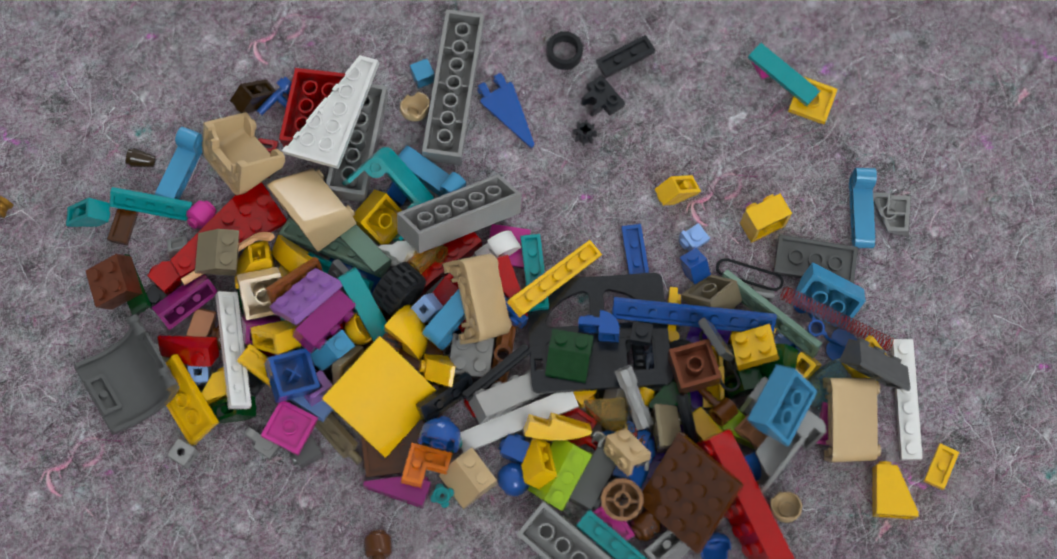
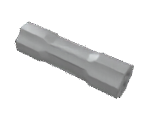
(639, 412)

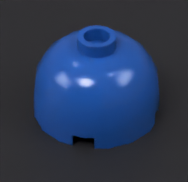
(440, 434)

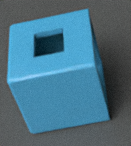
(422, 73)

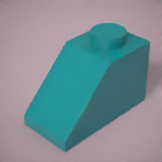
(88, 213)

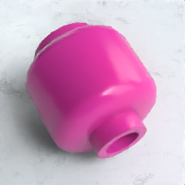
(200, 214)

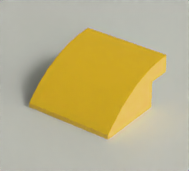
(380, 396)

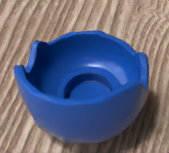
(511, 479)
(716, 547)

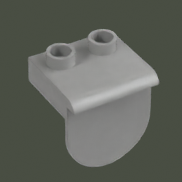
(774, 455)

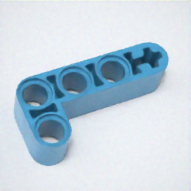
(181, 164)
(430, 174)
(862, 207)
(446, 321)

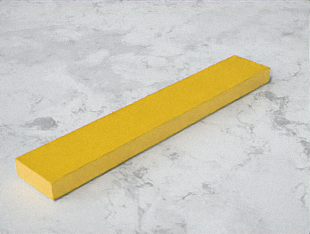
(554, 278)

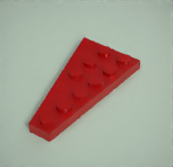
(245, 212)

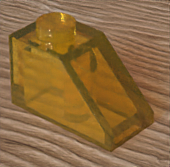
(610, 412)

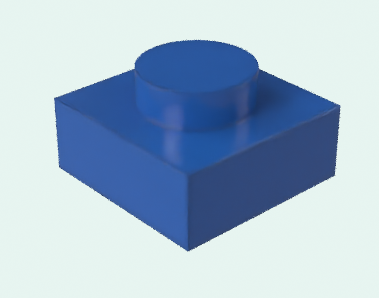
(396, 194)

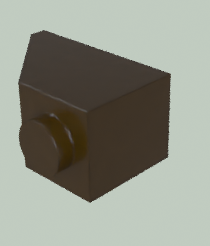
(251, 95)

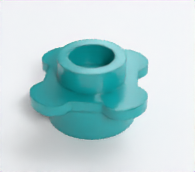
(440, 489)

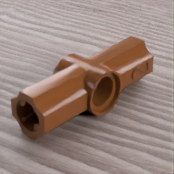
(504, 344)

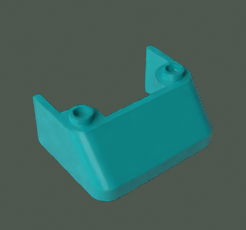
(388, 162)

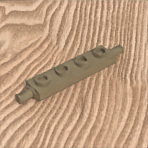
(339, 437)

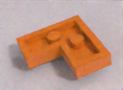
(422, 459)

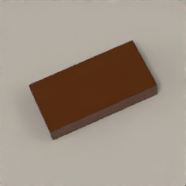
(122, 226)

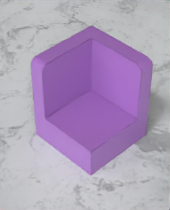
(325, 386)

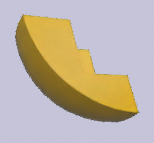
(408, 330)

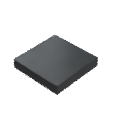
(716, 339)

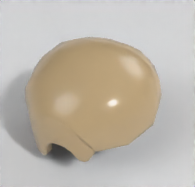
(415, 107)
(786, 507)

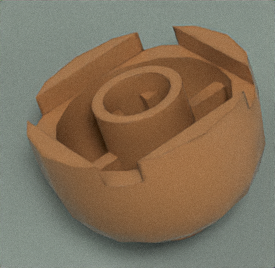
(619, 490)

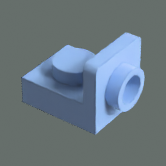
(693, 238)

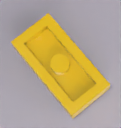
(941, 466)

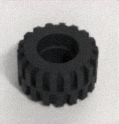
(399, 288)

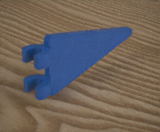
(506, 107)

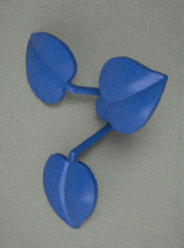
(817, 328)

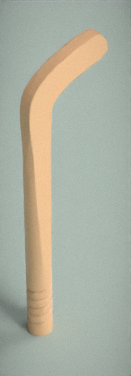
(266, 236)

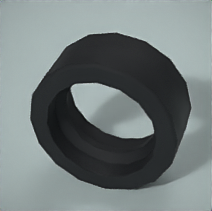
(564, 36)

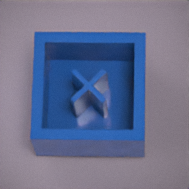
(291, 375)

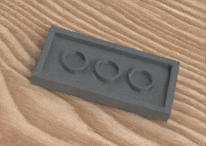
(797, 254)

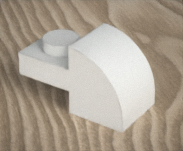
(500, 245)

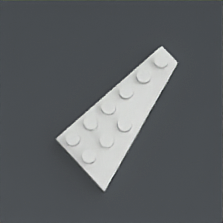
(334, 120)

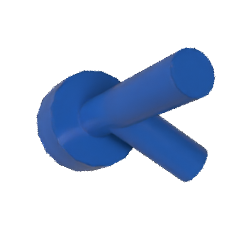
(284, 87)

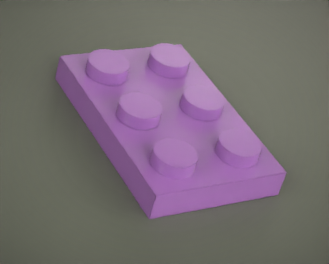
(305, 296)

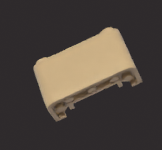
(237, 153)
(313, 206)
(481, 297)
(852, 419)

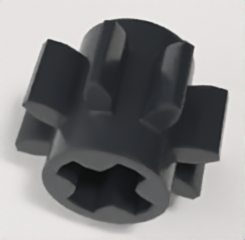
(584, 138)

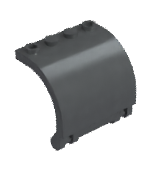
(128, 379)

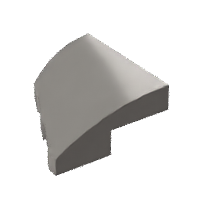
(894, 212)

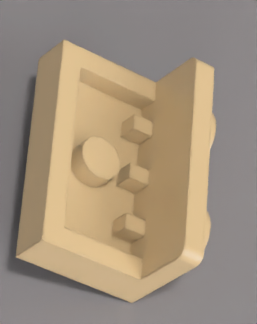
(625, 450)

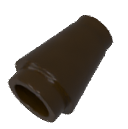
(138, 158)

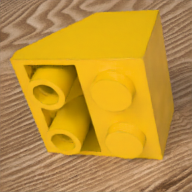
(254, 258)

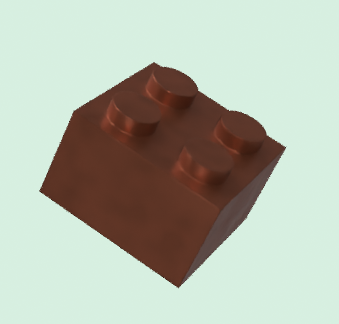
(113, 281)
(694, 366)

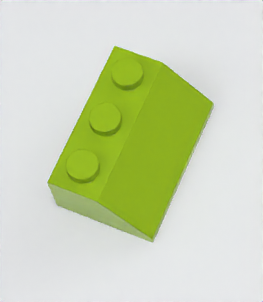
(569, 465)

